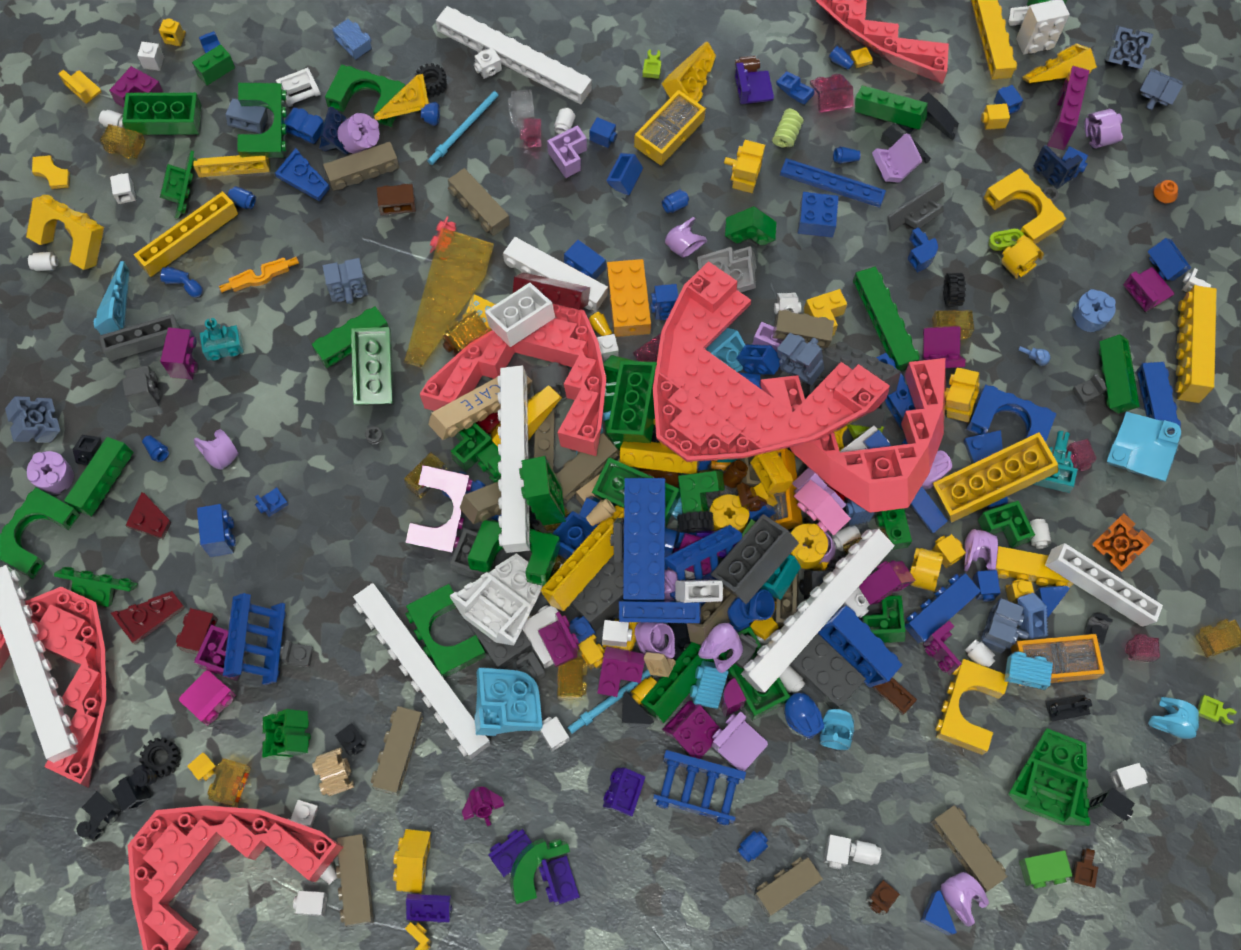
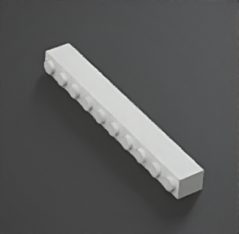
(515, 55)
(513, 449)
(817, 610)
(34, 670)
(421, 670)

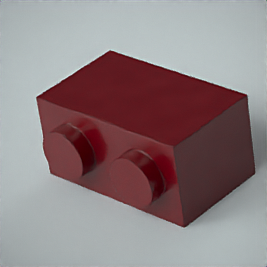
(195, 629)

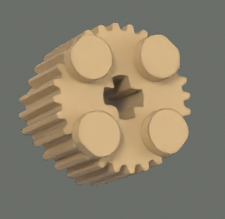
(333, 772)

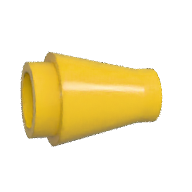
(600, 324)

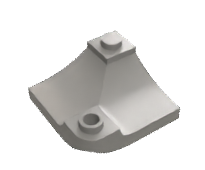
(737, 264)

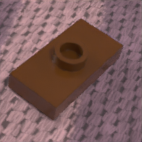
(896, 695)

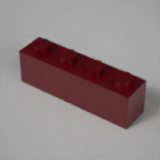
(556, 291)

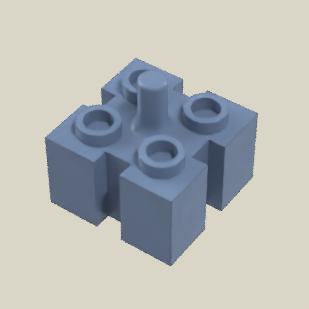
(1129, 46)
(1160, 87)
(345, 280)
(801, 358)
(32, 419)
(1002, 626)

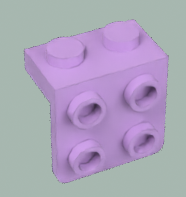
(898, 160)
(739, 742)

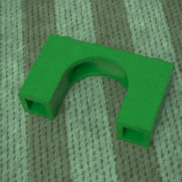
(351, 80)
(272, 141)
(36, 507)
(542, 546)
(446, 659)

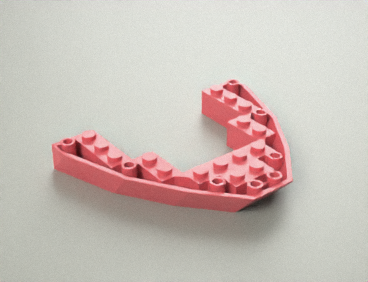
(917, 56)
(563, 340)
(885, 475)
(73, 631)
(181, 838)

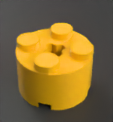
(1021, 257)
(730, 506)
(814, 538)
(926, 568)

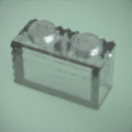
(522, 107)

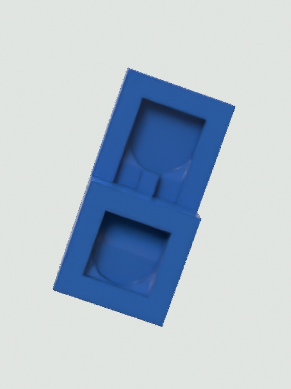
(794, 88)

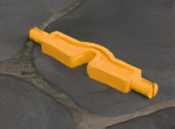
(249, 278)

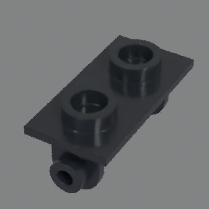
(1069, 708)

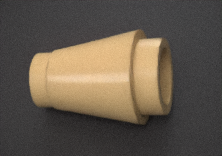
(601, 512)

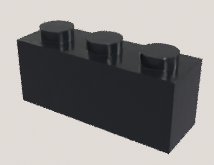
(1110, 808)

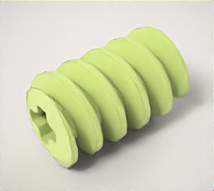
(788, 129)

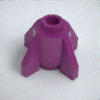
(481, 804)

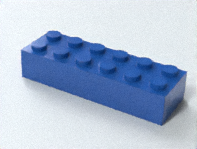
(644, 539)

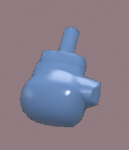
(1040, 356)

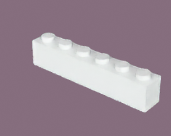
(535, 262)
(1103, 585)

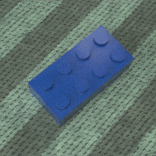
(860, 647)

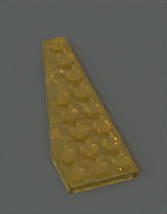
(453, 278)

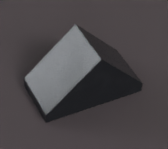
(634, 715)

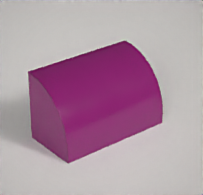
(732, 698)

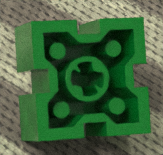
(285, 734)

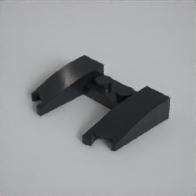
(936, 115)

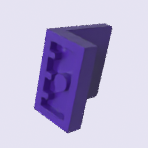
(753, 86)
(560, 881)

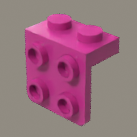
(207, 697)

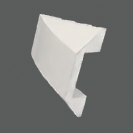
(499, 600)

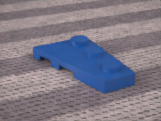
(299, 174)

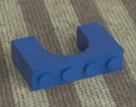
(993, 401)

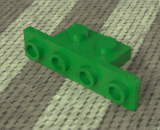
(175, 184)
(93, 586)

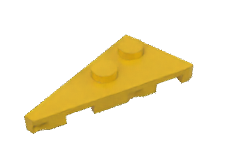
(408, 100)

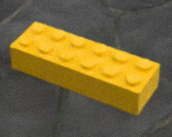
(1196, 344)
(995, 477)

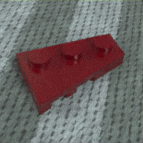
(144, 618)

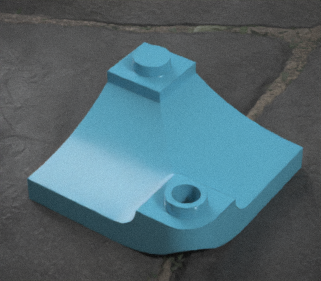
(1145, 446)
(506, 702)

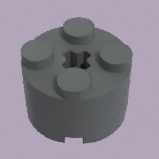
(552, 375)

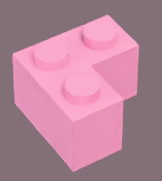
(821, 506)

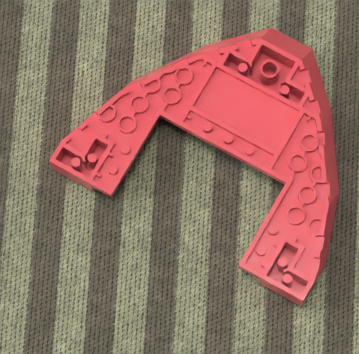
(717, 413)

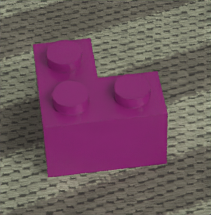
(134, 82)
(177, 353)
(888, 579)
(213, 651)
(619, 665)

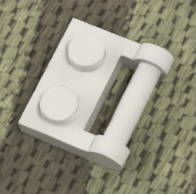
(296, 82)

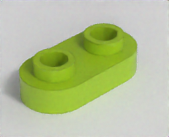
(1004, 239)

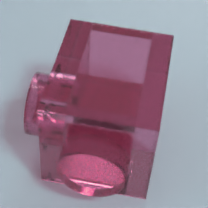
(531, 133)
(1082, 454)
(1143, 648)

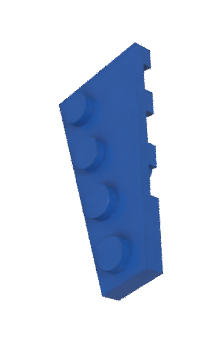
(982, 447)

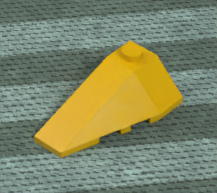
(1058, 68)
(691, 74)
(538, 409)

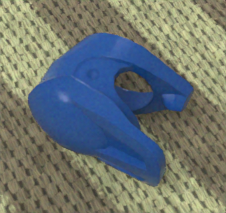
(758, 608)
(803, 715)

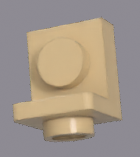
(658, 664)

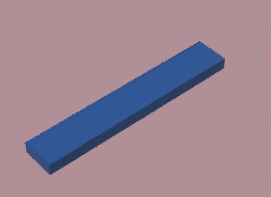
(832, 182)
(922, 503)

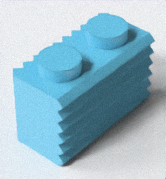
(1028, 671)
(708, 685)

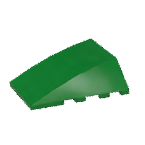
(1055, 780)

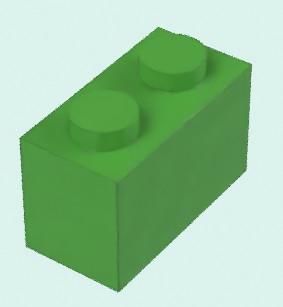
(1045, 868)

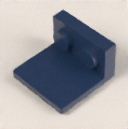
(1054, 169)

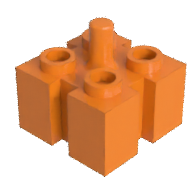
(1122, 542)

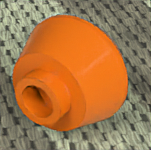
(1166, 191)

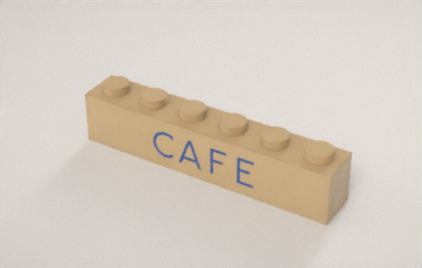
(467, 409)

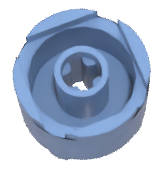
(1094, 310)

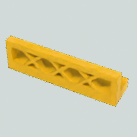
(231, 165)

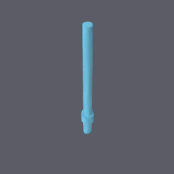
(441, 150)
(586, 718)

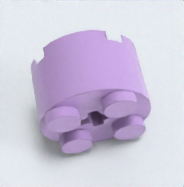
(1103, 128)
(358, 133)
(50, 472)

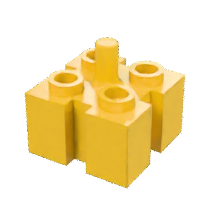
(746, 166)
(962, 394)

